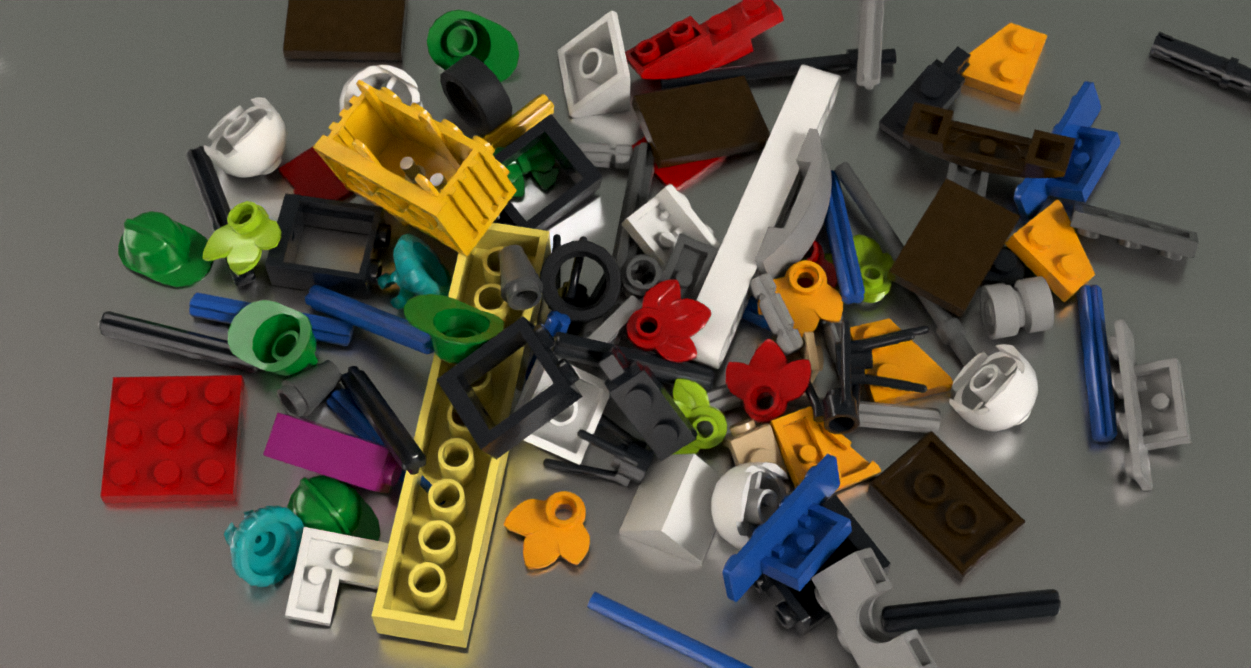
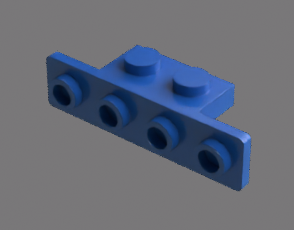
(1088, 159)
(794, 538)

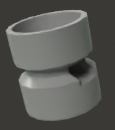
(1024, 307)

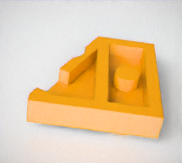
(902, 362)

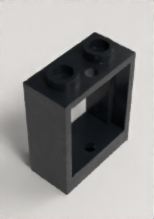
(568, 156)
(330, 214)
(500, 438)

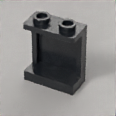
(801, 608)

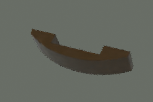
(985, 148)

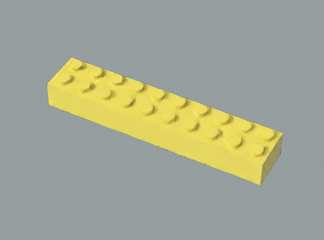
(438, 549)

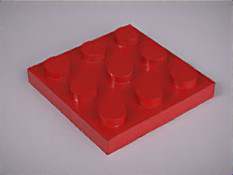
(173, 439)

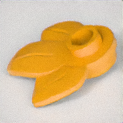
(810, 303)
(546, 534)

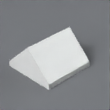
(596, 70)
(560, 433)
(674, 507)

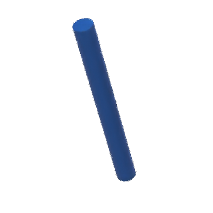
(662, 633)

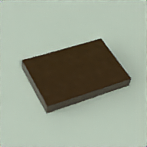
(345, 29)
(701, 121)
(953, 247)
(946, 505)

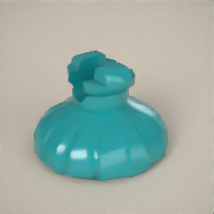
(416, 272)
(265, 545)

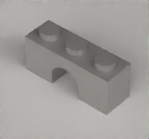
(849, 594)

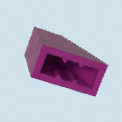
(332, 453)

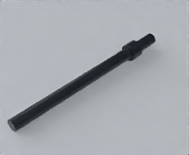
(777, 68)

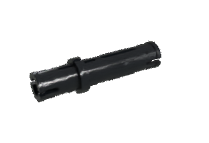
(1202, 62)

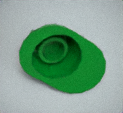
(466, 33)
(163, 250)
(452, 325)
(273, 338)
(333, 507)

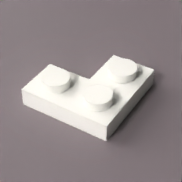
(324, 562)

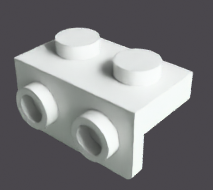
(661, 221)

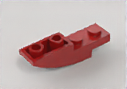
(696, 48)

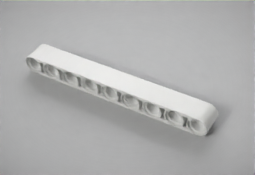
(762, 206)

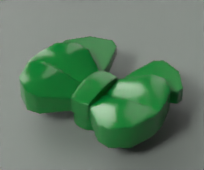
(538, 162)

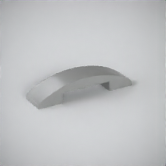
(789, 244)

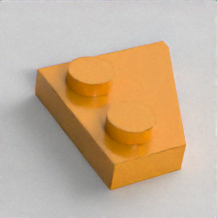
(1005, 62)
(1053, 251)
(807, 442)

